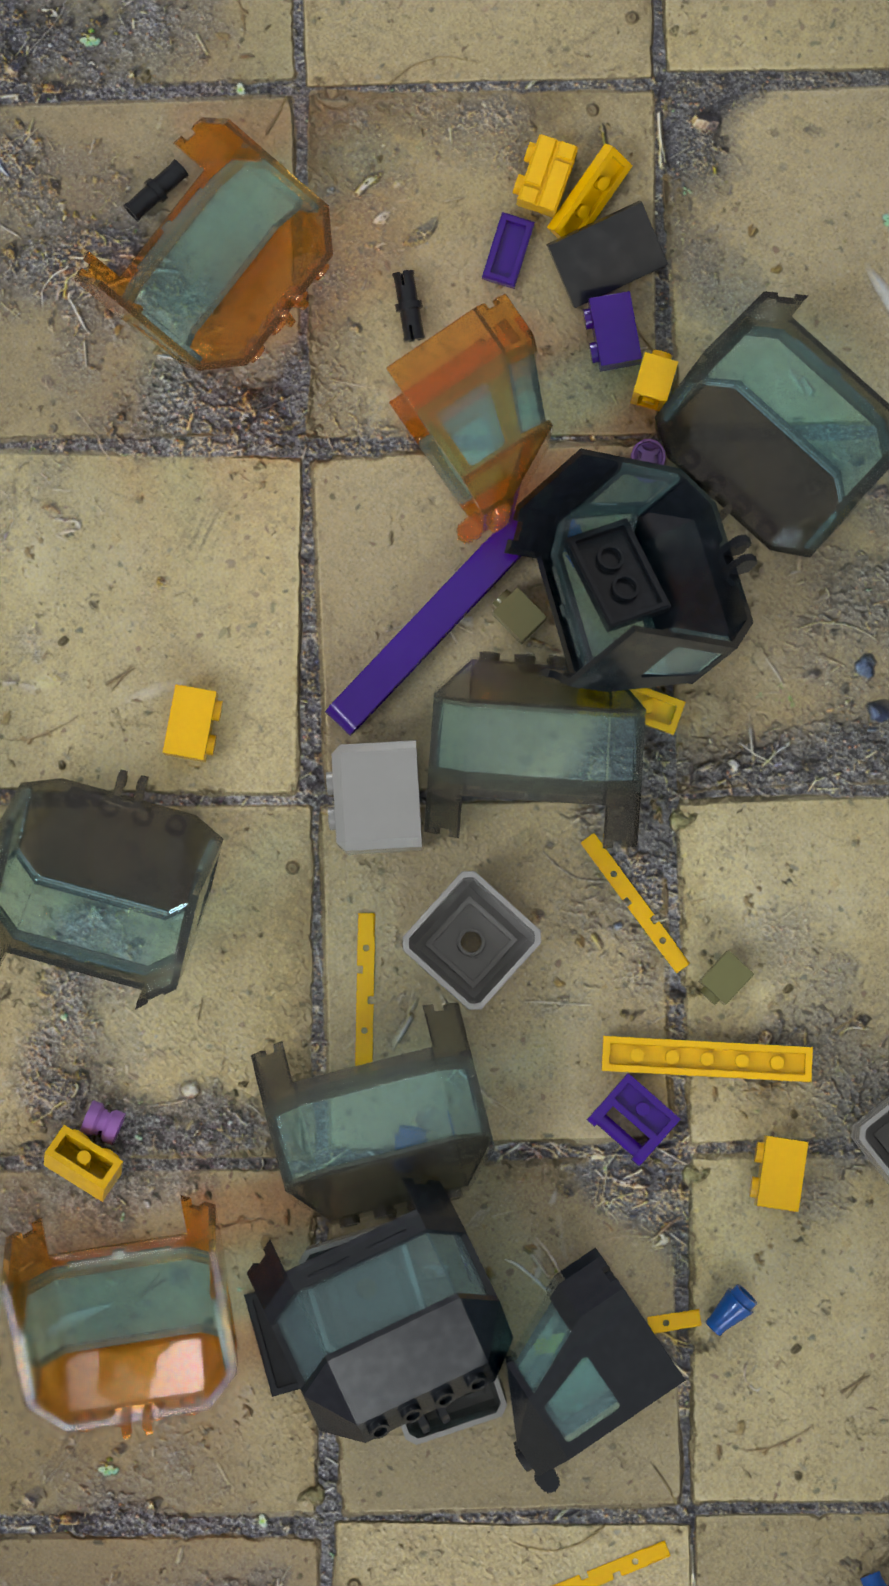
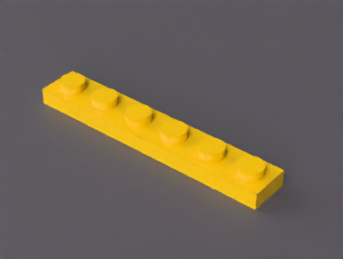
(707, 1059)

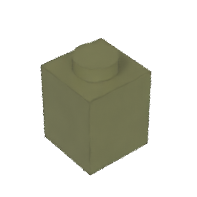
(518, 614)
(725, 979)

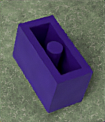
(614, 331)

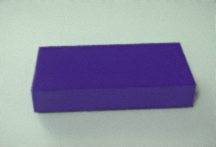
(508, 250)

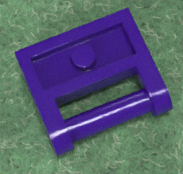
(641, 1110)

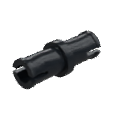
(156, 190)
(408, 306)

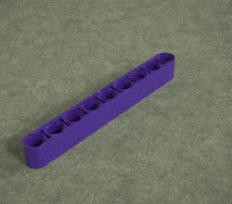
(424, 631)

